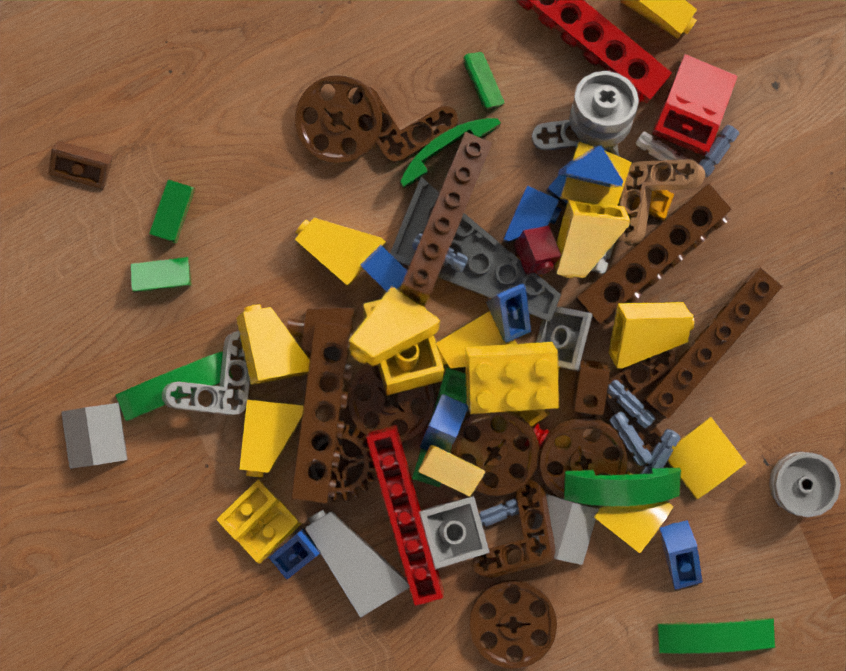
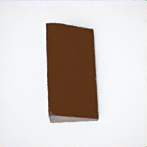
(80, 164)

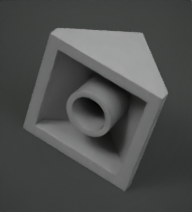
(568, 333)
(94, 435)
(571, 528)
(454, 532)

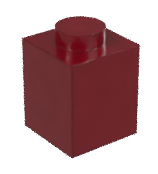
(537, 250)

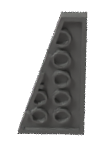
(489, 264)

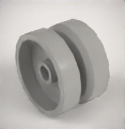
(603, 108)
(787, 480)

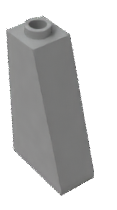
(355, 564)

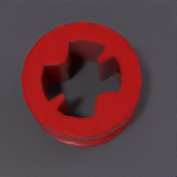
(540, 434)

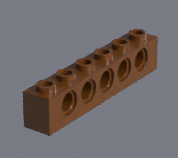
(704, 201)
(445, 218)
(712, 343)
(304, 486)

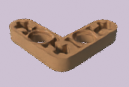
(650, 182)

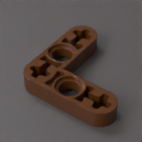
(404, 136)
(661, 369)
(529, 544)

